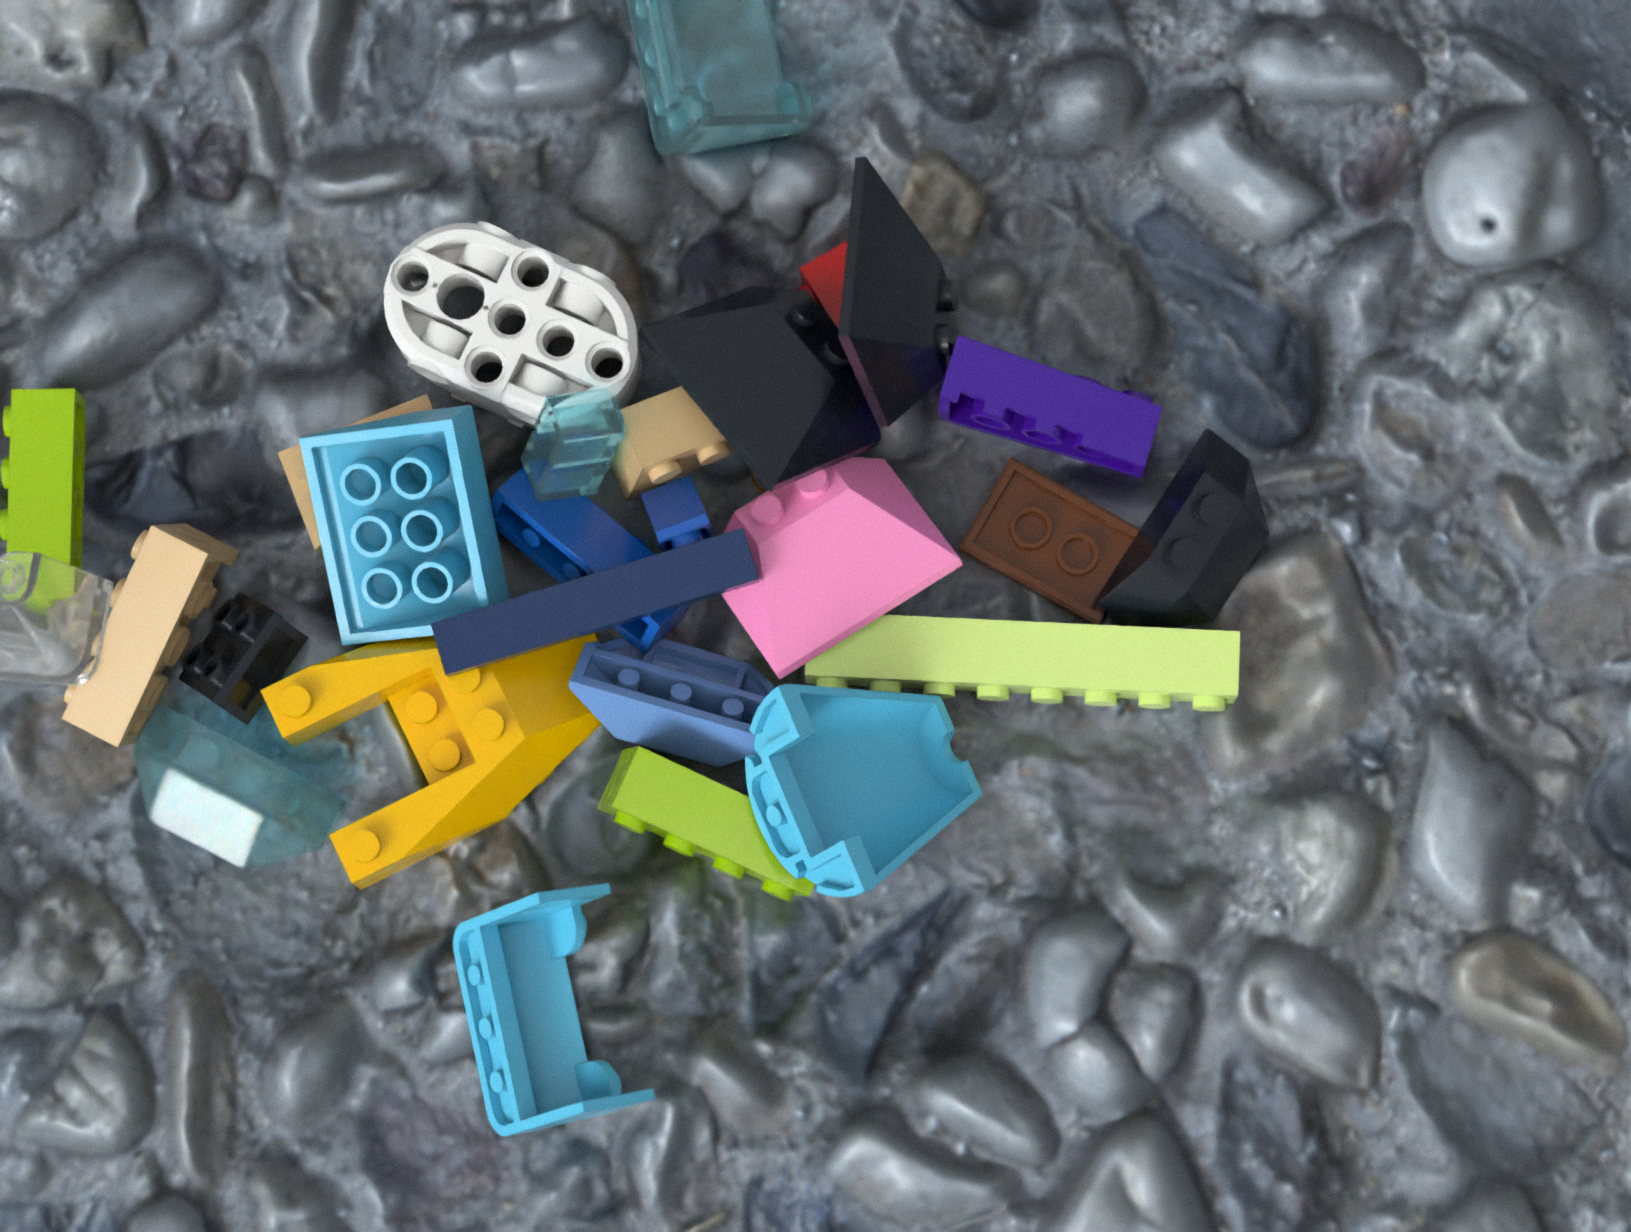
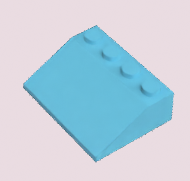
(404, 522)

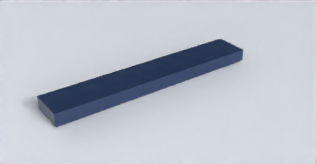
(594, 602)

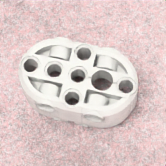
(569, 304)

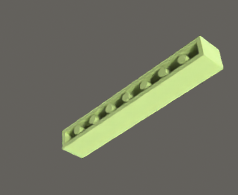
(1036, 660)

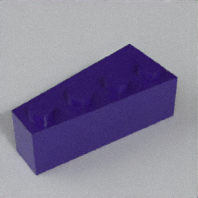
(1047, 408)

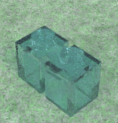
(572, 444)

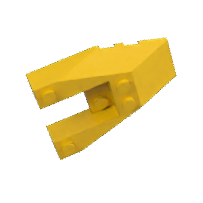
(475, 735)

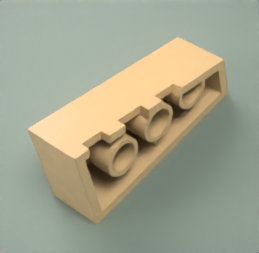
(664, 441)
(147, 630)

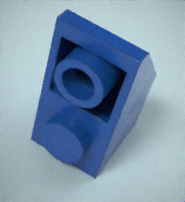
(677, 514)

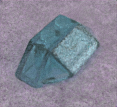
(228, 794)

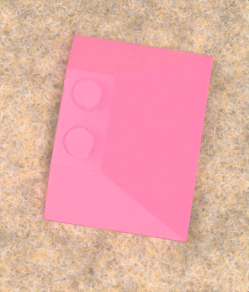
(833, 558)

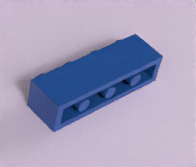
(573, 541)

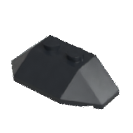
(1191, 543)

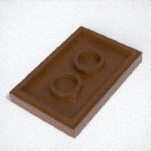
(1048, 540)

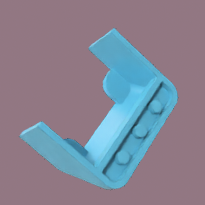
(527, 1015)

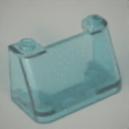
(713, 75)

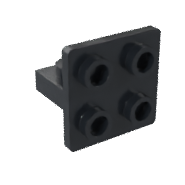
(242, 656)

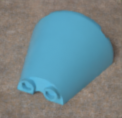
(853, 781)

